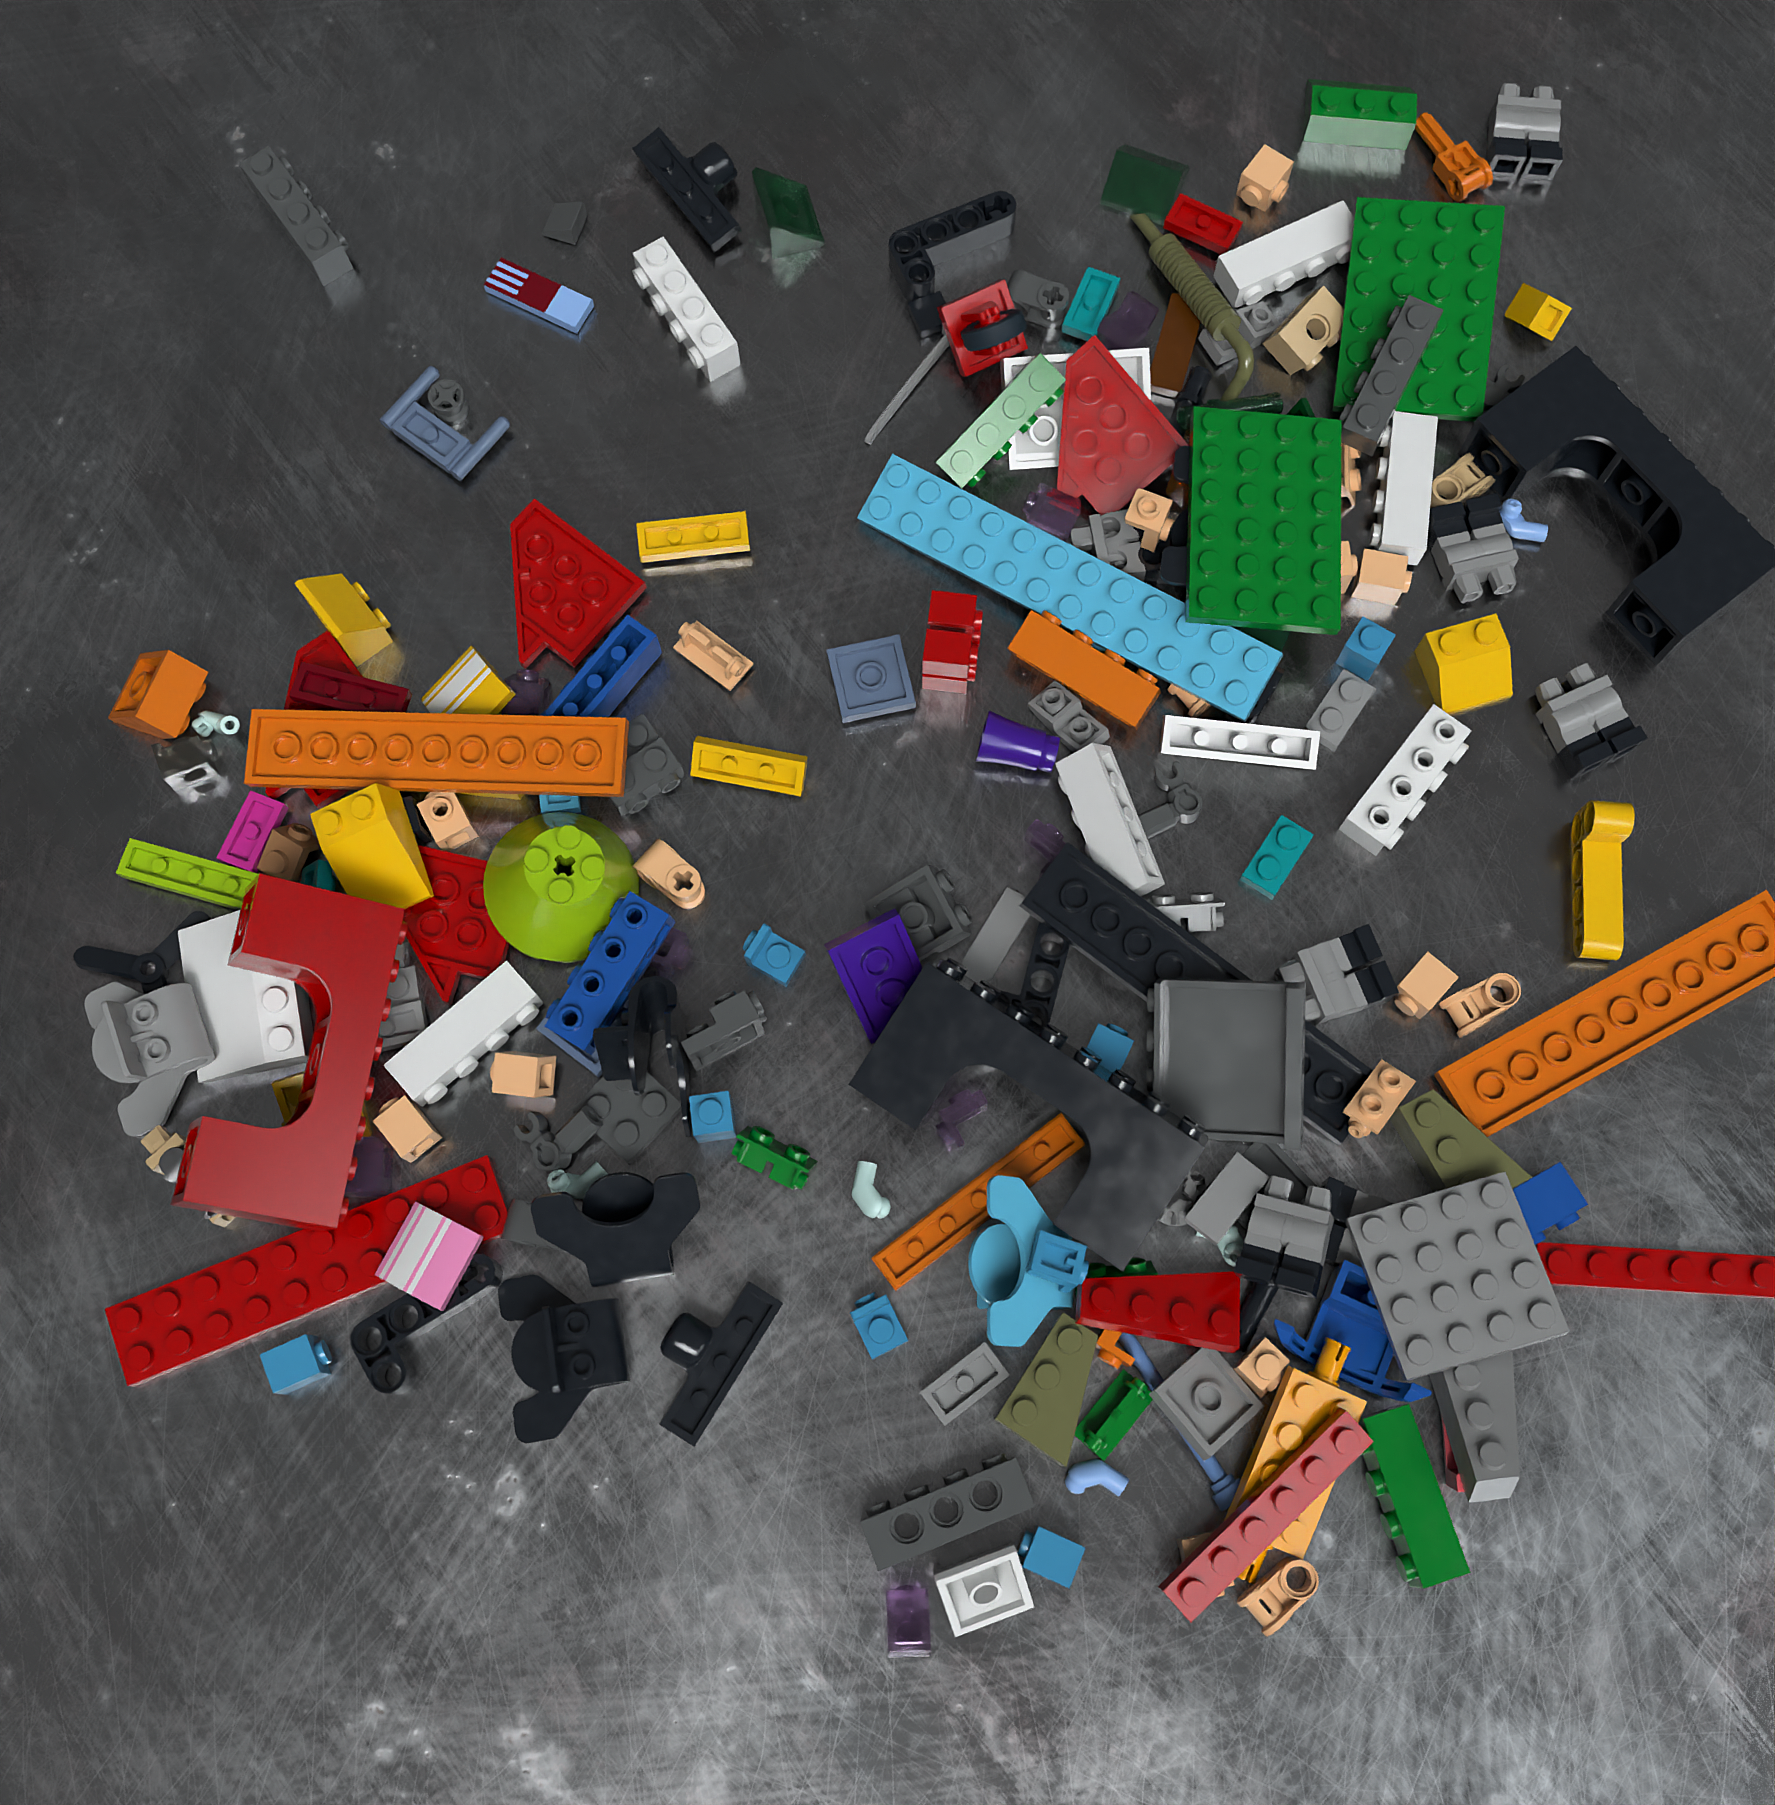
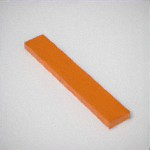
(968, 1207)

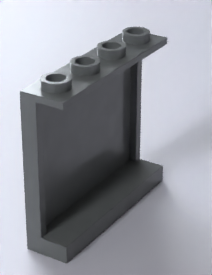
(1231, 1056)

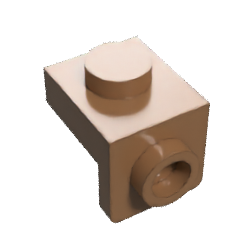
(287, 851)

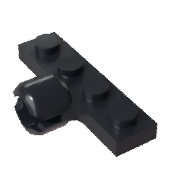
(693, 184)
(713, 1358)

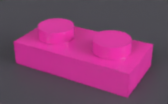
(251, 831)

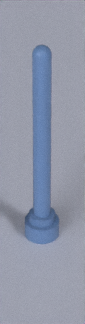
(1223, 1485)

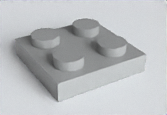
(1206, 1401)

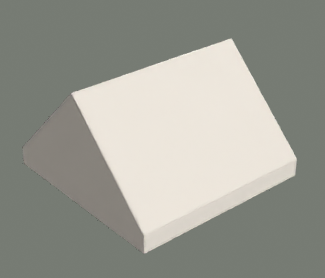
(983, 1589)

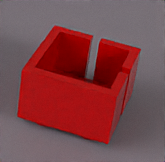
(951, 642)

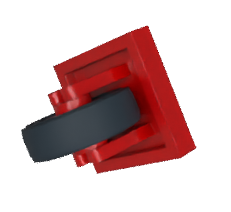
(983, 327)

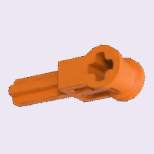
(1454, 164)

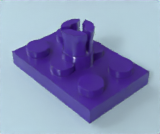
(875, 969)

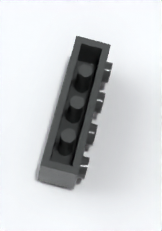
(296, 215)
(1394, 367)

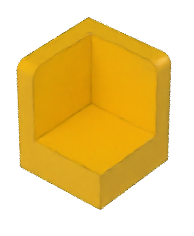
(1537, 311)

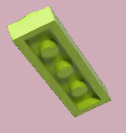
(184, 874)

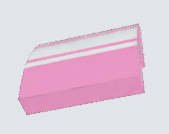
(429, 1256)

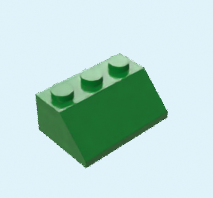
(1359, 114)

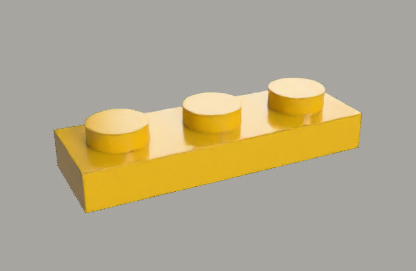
(693, 536)
(748, 765)

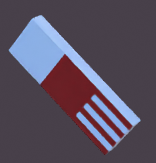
(538, 295)

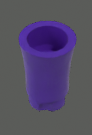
(1016, 744)

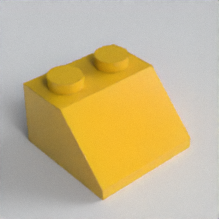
(346, 615)
(1467, 664)

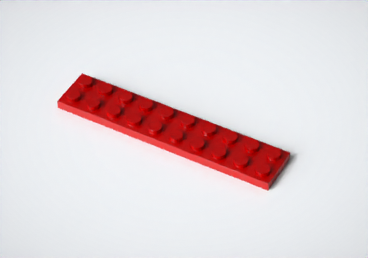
(290, 1275)

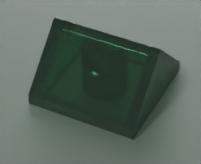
(1143, 183)
(786, 214)

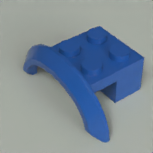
(1352, 1319)

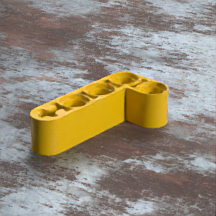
(1597, 878)

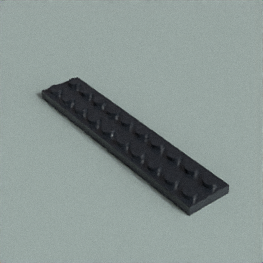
(1144, 944)

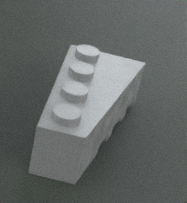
(1481, 1424)

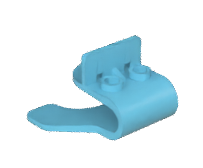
(1000, 1261)

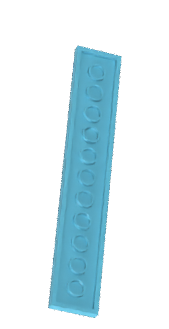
(1077, 588)

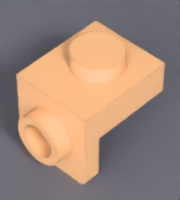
(1150, 514)

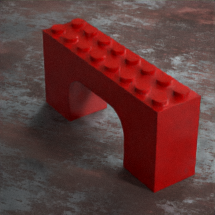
(344, 960)

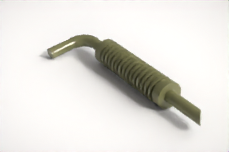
(1201, 298)

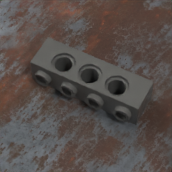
(1011, 1499)

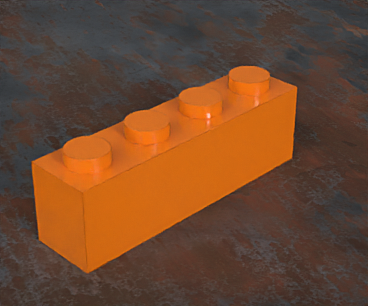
(1084, 669)

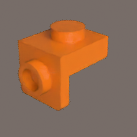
(1109, 1352)

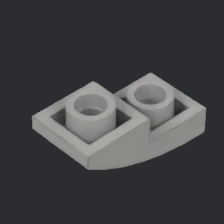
(1255, 327)
(1066, 719)
(1226, 1198)

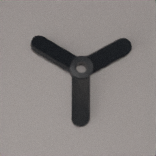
(135, 966)

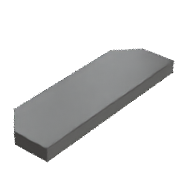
(996, 937)

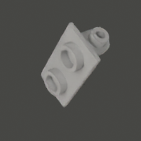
(1198, 910)

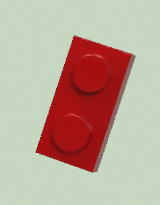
(1202, 224)

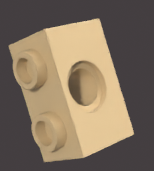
(1290, 341)

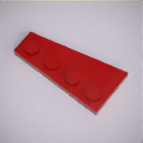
(1169, 1307)

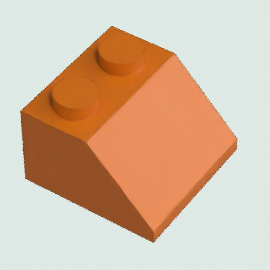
(159, 694)

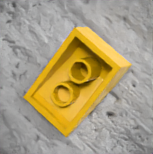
(373, 847)

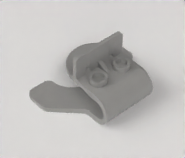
(147, 1041)

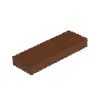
(1174, 348)

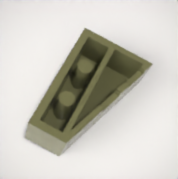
(1449, 1145)
(1051, 1390)

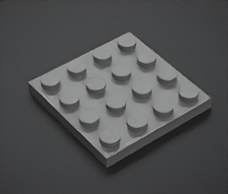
(1456, 1276)

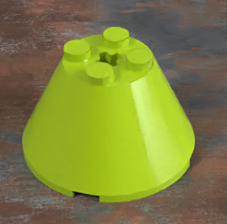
(556, 884)

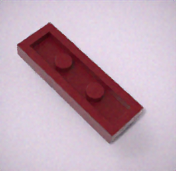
(346, 692)

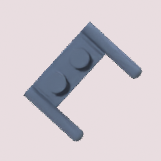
(433, 436)

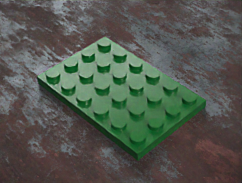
(1438, 256)
(1264, 521)

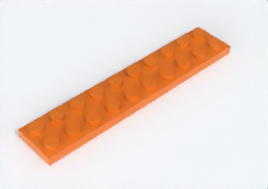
(438, 752)
(1614, 1018)

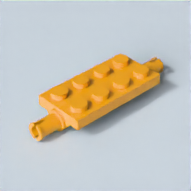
(1295, 1414)

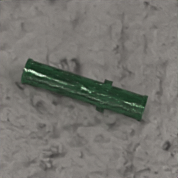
(1260, 403)

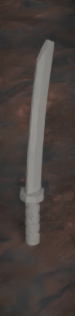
(907, 388)

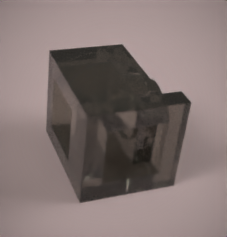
(186, 761)

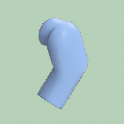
(1518, 526)
(1092, 1473)

